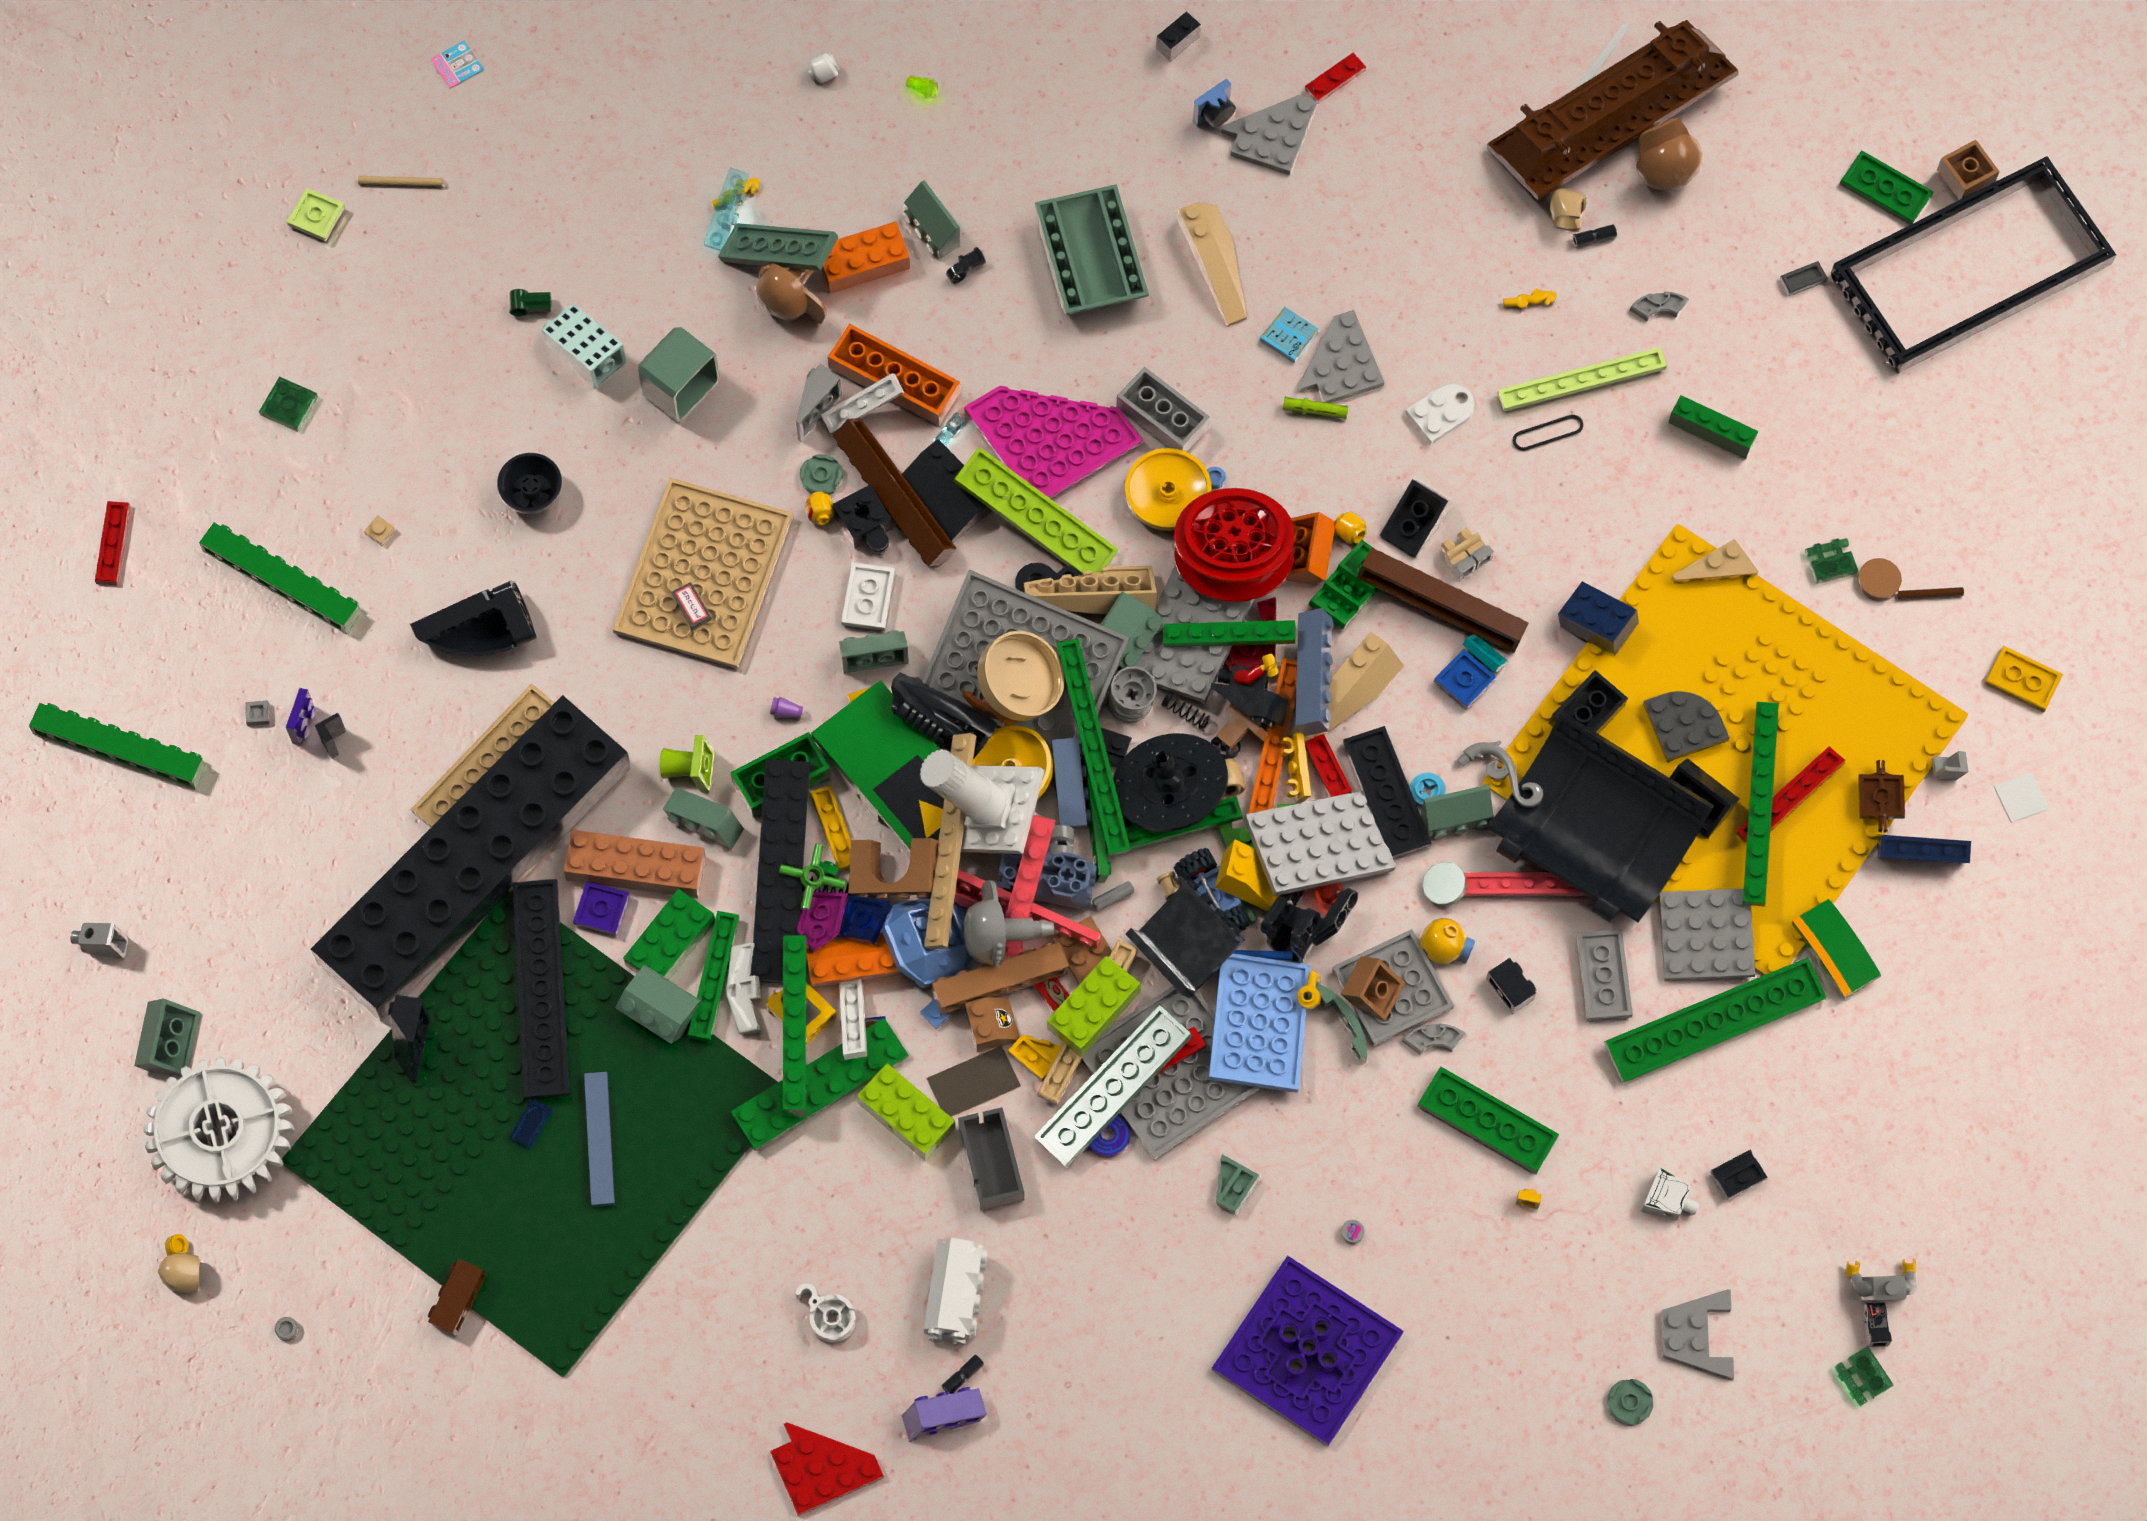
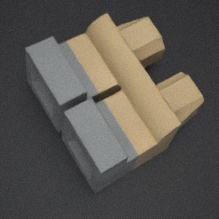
(1466, 556)

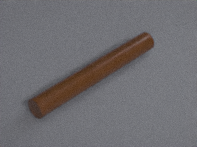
(1929, 593)

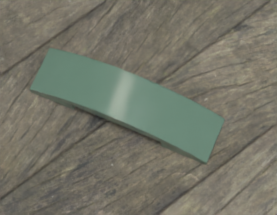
(1358, 1044)

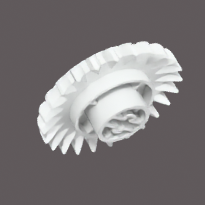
(192, 1108)

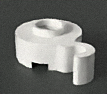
(828, 1305)

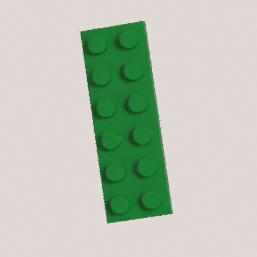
(1488, 1120)

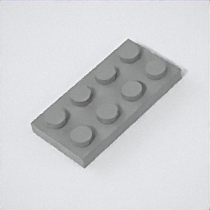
(1604, 975)

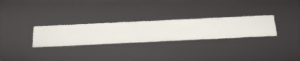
(1604, 54)

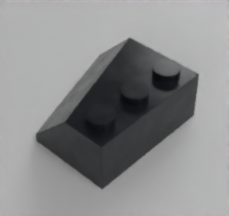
(409, 1031)

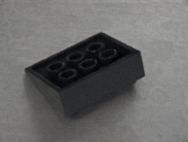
(932, 480)

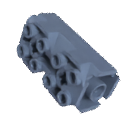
(1063, 879)

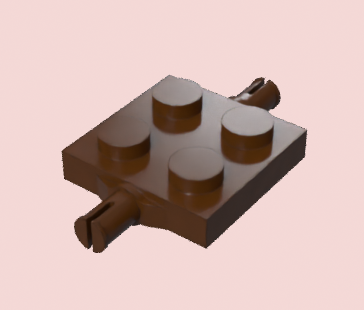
(1881, 796)

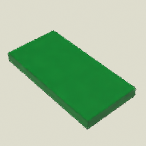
(1886, 188)

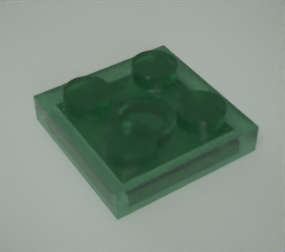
(288, 404)

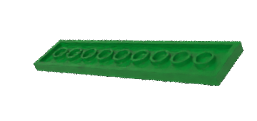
(1715, 1020)

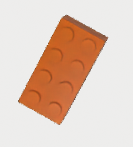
(865, 257)

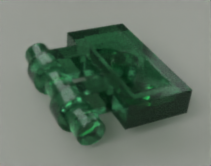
(1831, 567)
(1870, 1373)

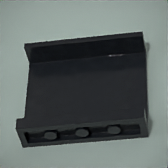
(1187, 938)

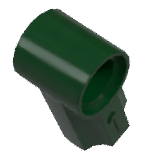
(523, 302)

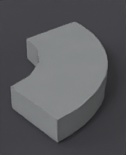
(1659, 303)
(1433, 1036)

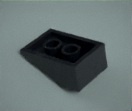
(1416, 517)
(1261, 705)

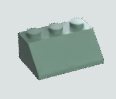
(932, 220)
(1135, 621)
(874, 651)
(1457, 812)
(658, 1004)
(166, 1037)

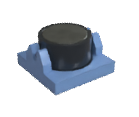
(1214, 105)

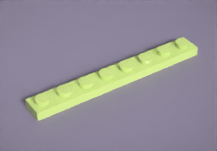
(1582, 379)

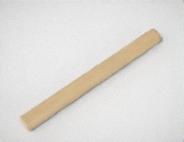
(402, 181)

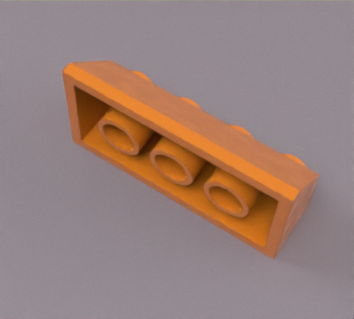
(850, 960)

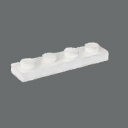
(863, 402)
(853, 1019)

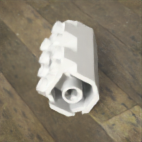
(954, 1291)

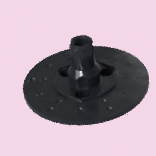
(1171, 782)

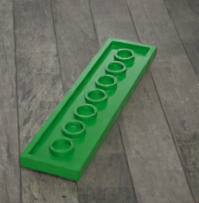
(826, 1082)

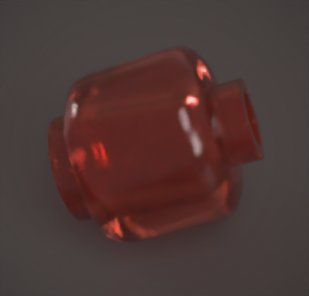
(1328, 894)

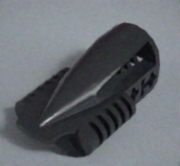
(935, 711)

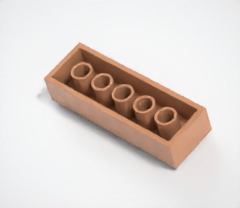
(634, 863)

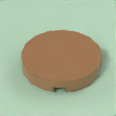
(1879, 579)

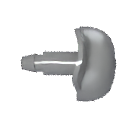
(988, 930)

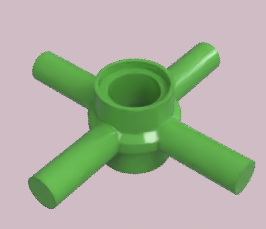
(809, 885)

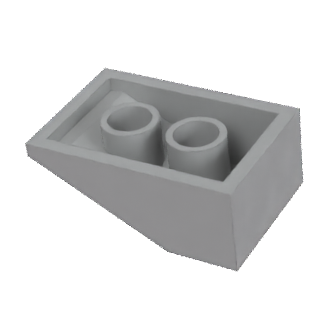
(819, 395)

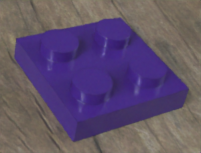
(301, 713)
(601, 908)

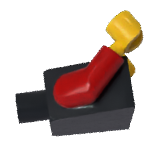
(1250, 677)

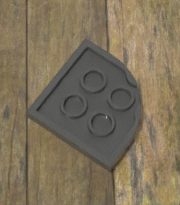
(1684, 723)

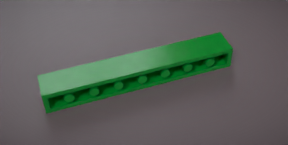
(280, 577)
(118, 746)
(794, 1025)

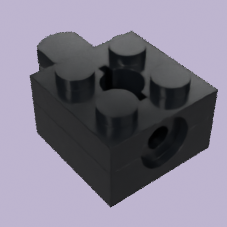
(864, 519)

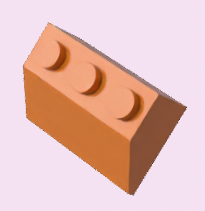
(1311, 548)

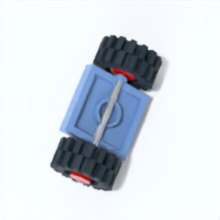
(1204, 871)

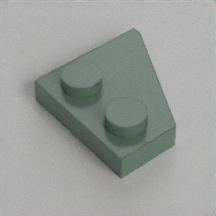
(1234, 1184)

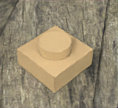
(379, 530)

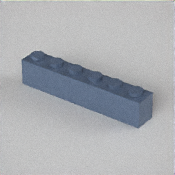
(1313, 672)

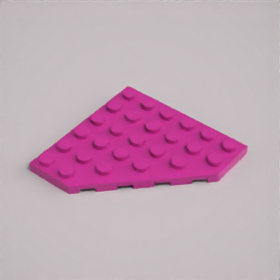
(1051, 437)

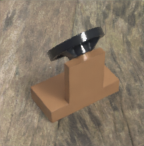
(1235, 730)

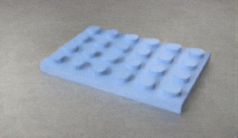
(1259, 1023)

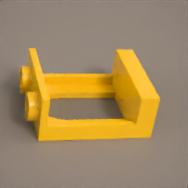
(814, 1028)

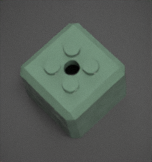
(678, 373)

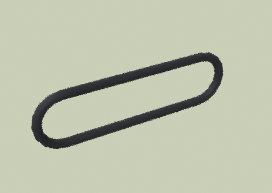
(1545, 424)

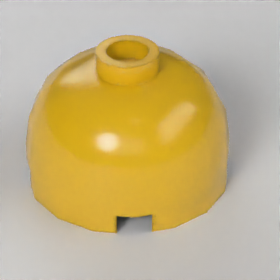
(1443, 940)

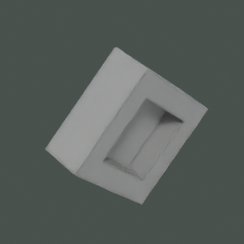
(257, 713)

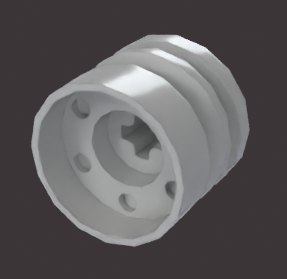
(1134, 683)

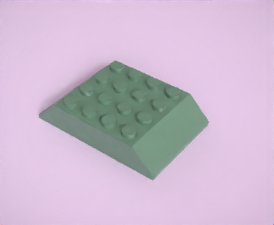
(1090, 249)

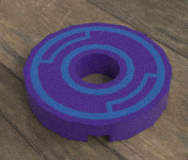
(1117, 1144)

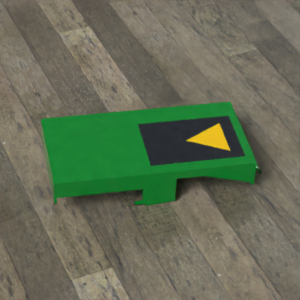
(883, 763)

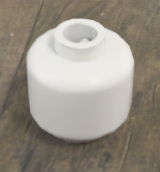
(823, 68)

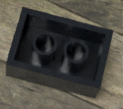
(1593, 703)

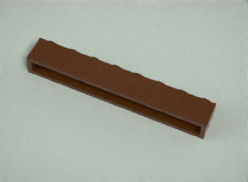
(894, 492)
(1442, 600)

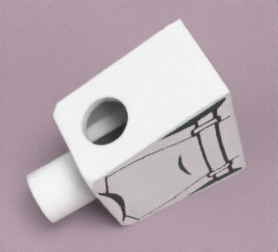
(1669, 1196)

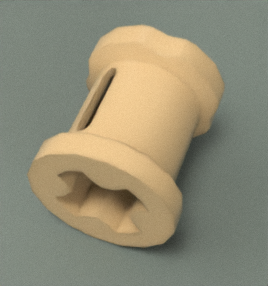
(1168, 883)

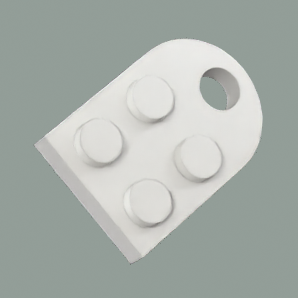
(1440, 412)

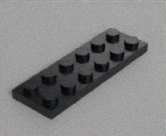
(1387, 791)

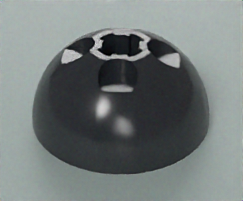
(525, 474)

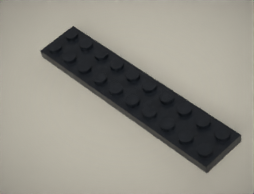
(780, 843)
(541, 989)

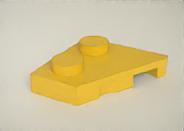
(1035, 1054)

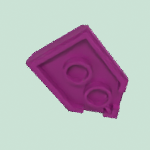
(823, 919)

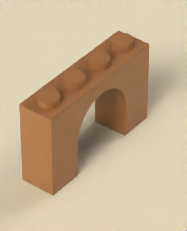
(867, 880)

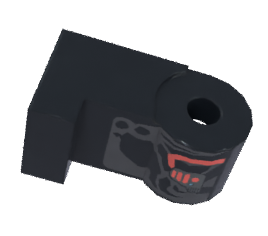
(1876, 1325)

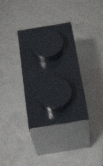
(1178, 36)
(1511, 985)

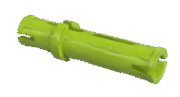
(1314, 407)

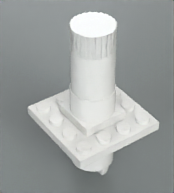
(994, 798)

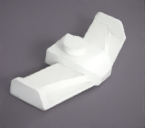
(742, 989)

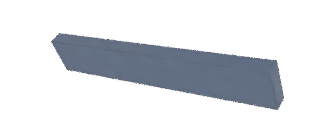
(599, 1139)

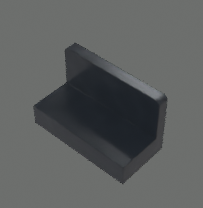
(329, 730)

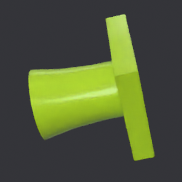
(688, 763)

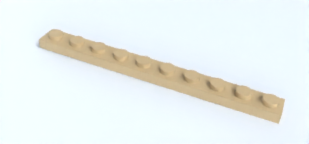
(948, 857)

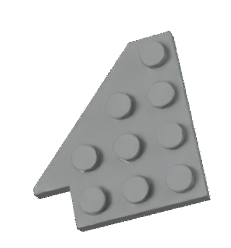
(1272, 134)
(1342, 362)

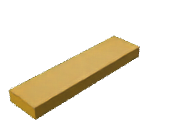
(833, 826)

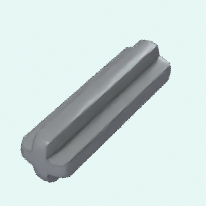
(1113, 895)

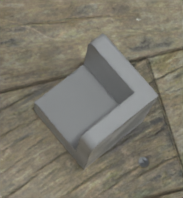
(1950, 767)

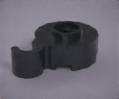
(1040, 571)

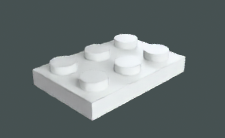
(868, 596)

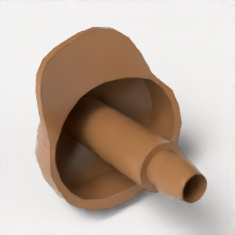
(1668, 156)
(784, 294)

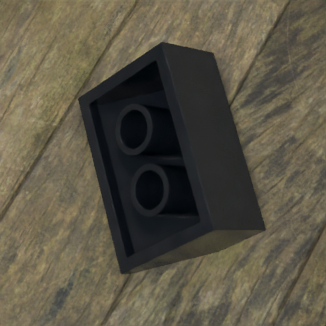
(1709, 789)

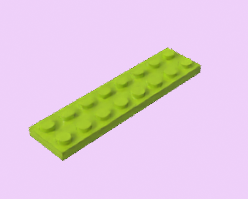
(1034, 513)

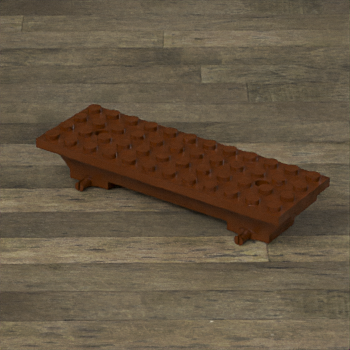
(1612, 108)

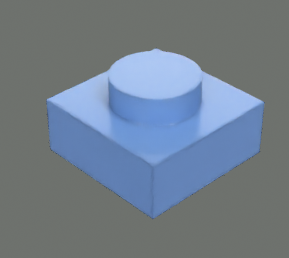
(932, 1014)

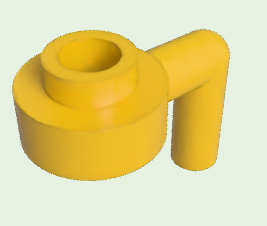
(1313, 978)

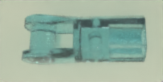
(948, 431)

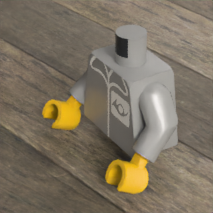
(1883, 1286)

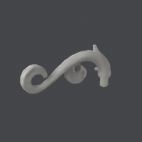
(1509, 769)

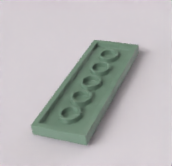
(778, 246)

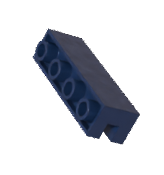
(1924, 848)

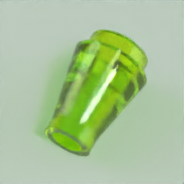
(924, 86)

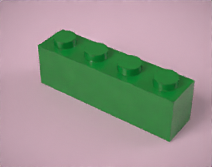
(1713, 427)

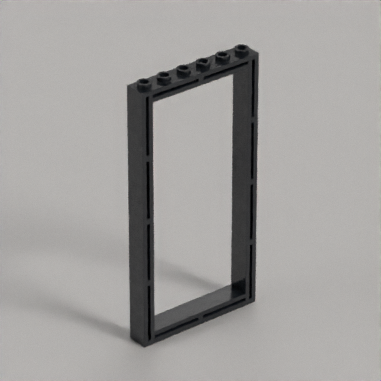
(1876, 324)

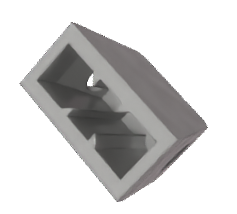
(101, 940)

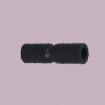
(1594, 235)
(963, 1374)

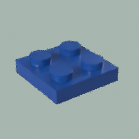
(1465, 679)

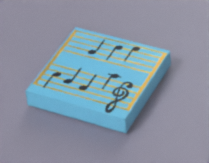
(1289, 334)

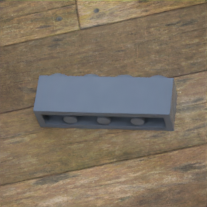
(1069, 783)

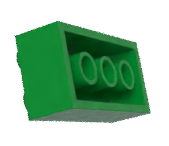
(750, 777)
(671, 936)

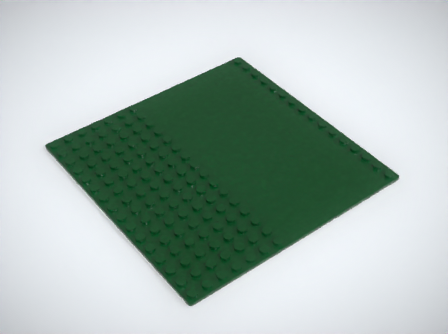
(446, 1183)

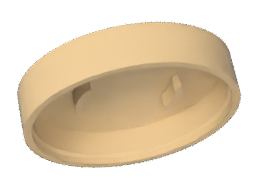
(1020, 675)

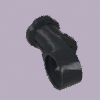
(959, 271)

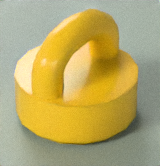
(176, 1244)

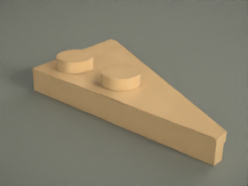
(1723, 562)

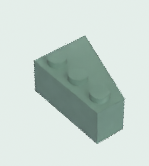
(704, 817)

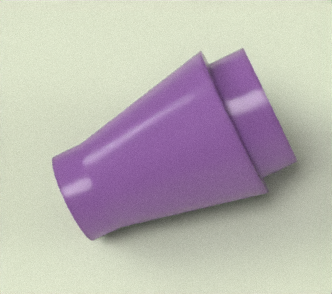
(785, 709)

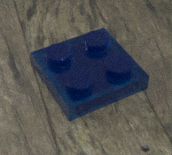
(863, 919)

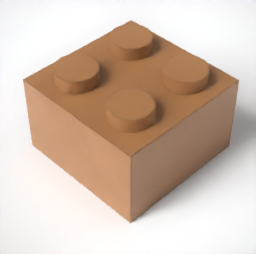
(1967, 169)

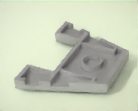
(1687, 1334)

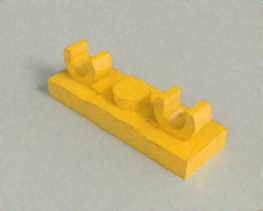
(1297, 767)

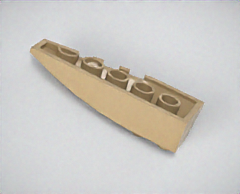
(1215, 256)
(1098, 590)
(1360, 680)

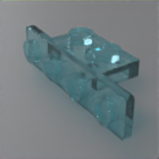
(726, 209)

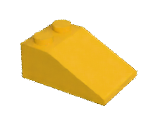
(1244, 876)

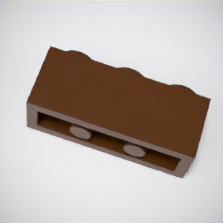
(457, 1297)

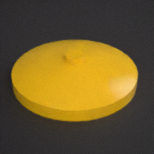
(1163, 485)
(1019, 748)

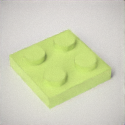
(315, 214)

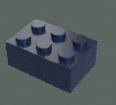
(1598, 618)

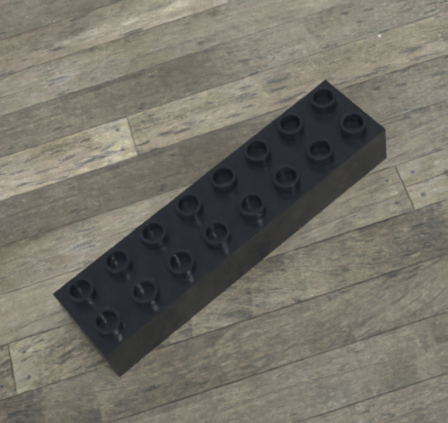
(471, 857)

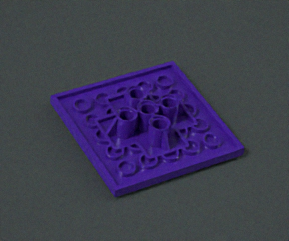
(1318, 1394)

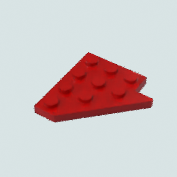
(821, 1468)

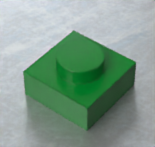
(829, 869)

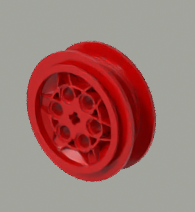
(1234, 544)

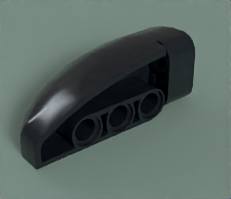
(479, 624)

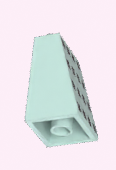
(584, 345)

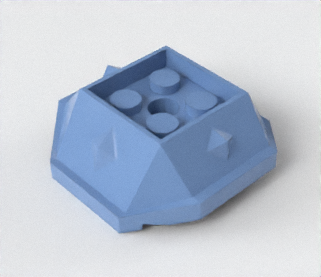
(906, 935)

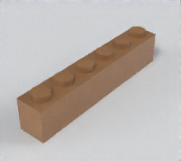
(991, 981)

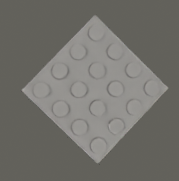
(1706, 935)
(1420, 997)

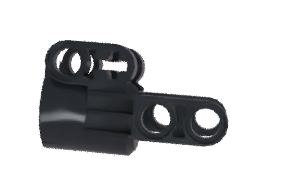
(1300, 929)

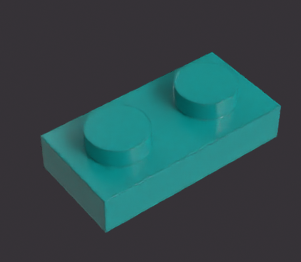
(1479, 648)

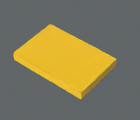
(2023, 679)

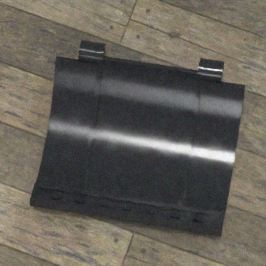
(1602, 821)

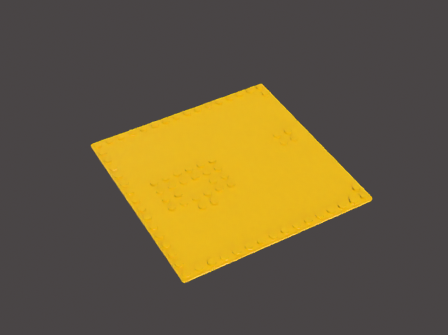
(1743, 646)

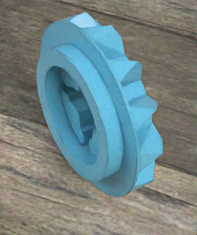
(1431, 781)

